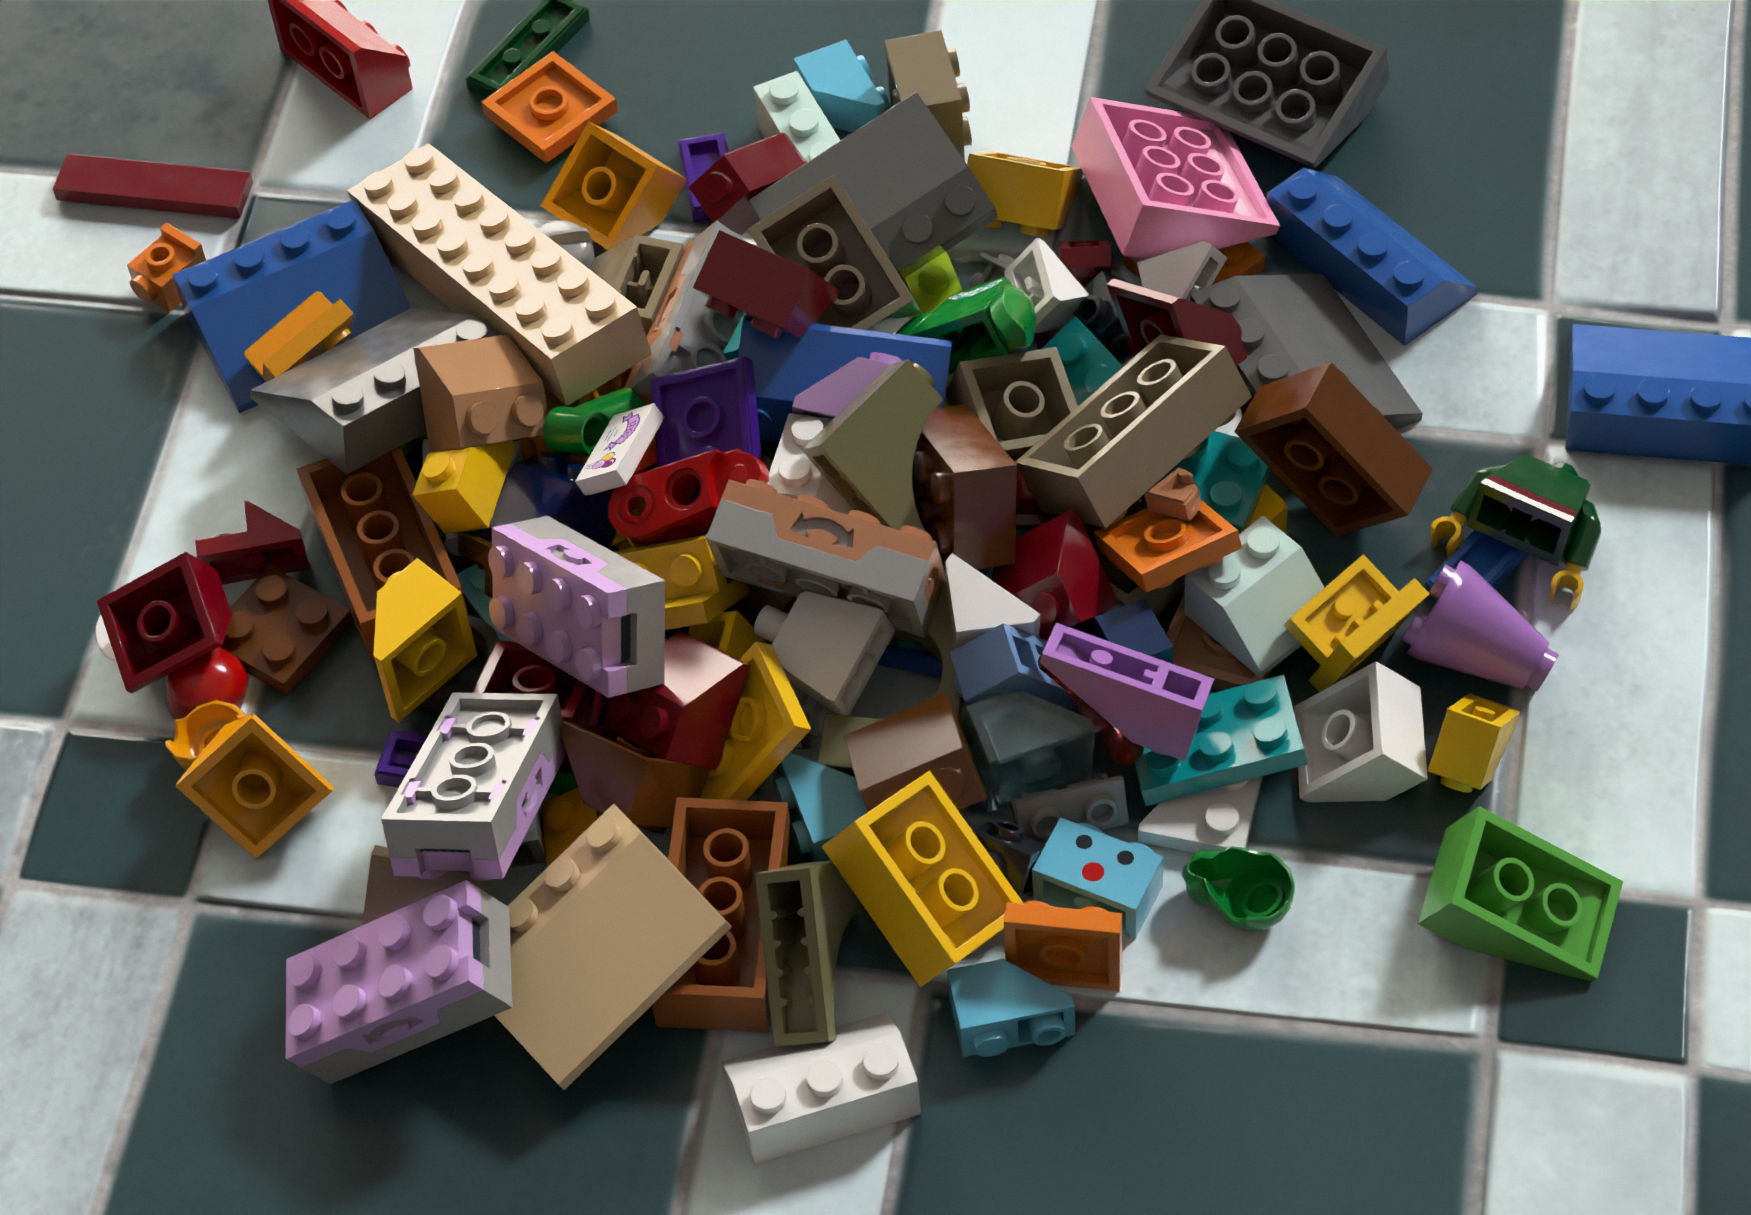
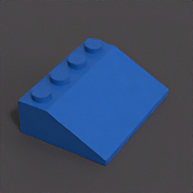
(258, 284)
(1659, 394)

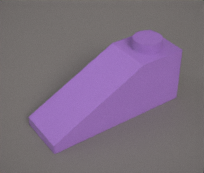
(1134, 692)

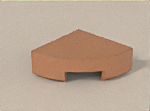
(1175, 496)

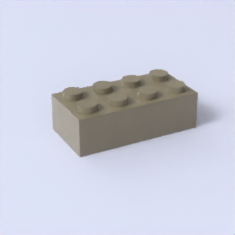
(1134, 430)

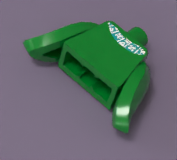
(979, 322)

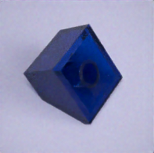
(550, 490)

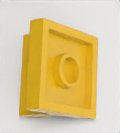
(692, 580)
(1352, 619)

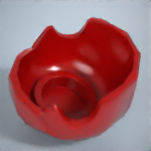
(204, 680)

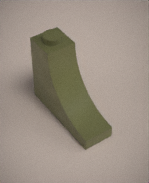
(873, 444)
(801, 929)

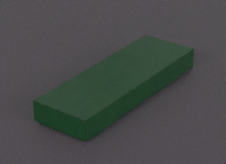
(539, 33)

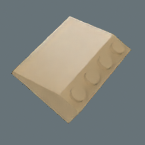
(600, 944)

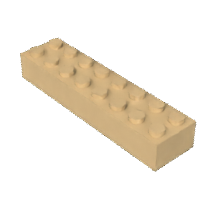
(503, 270)

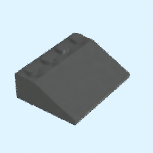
(1272, 76)
(902, 182)
(1302, 324)
(365, 391)

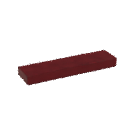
(153, 185)

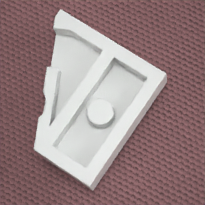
(1204, 819)

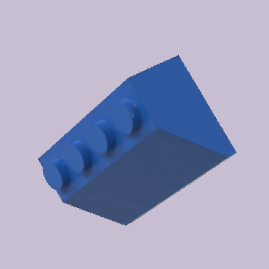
(1365, 254)
(794, 364)

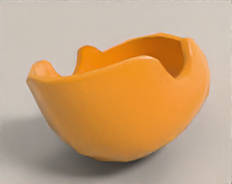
(198, 729)

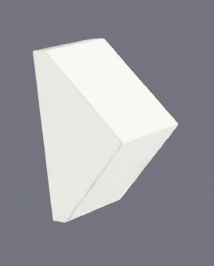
(1182, 270)
(1047, 283)
(981, 604)

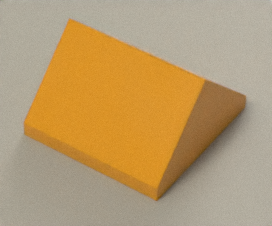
(253, 784)

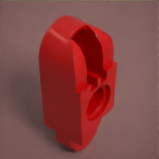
(668, 495)

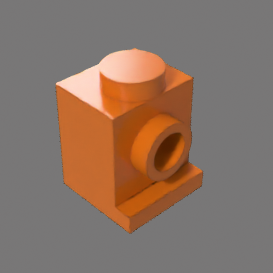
(154, 266)

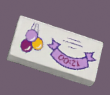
(619, 449)

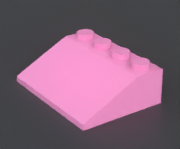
(1168, 179)

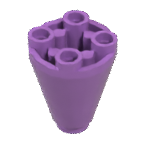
(1478, 633)

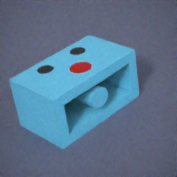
(1093, 869)

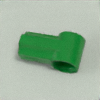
(580, 427)

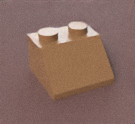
(479, 393)

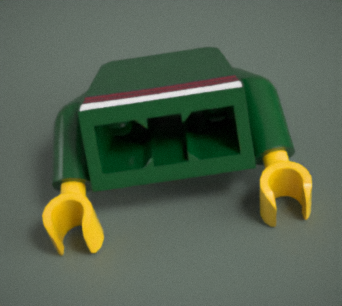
(1533, 510)

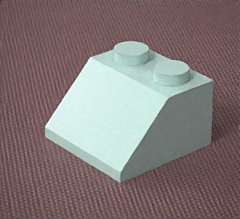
(1253, 595)

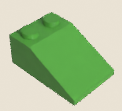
(1519, 897)

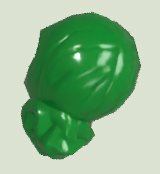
(1242, 886)

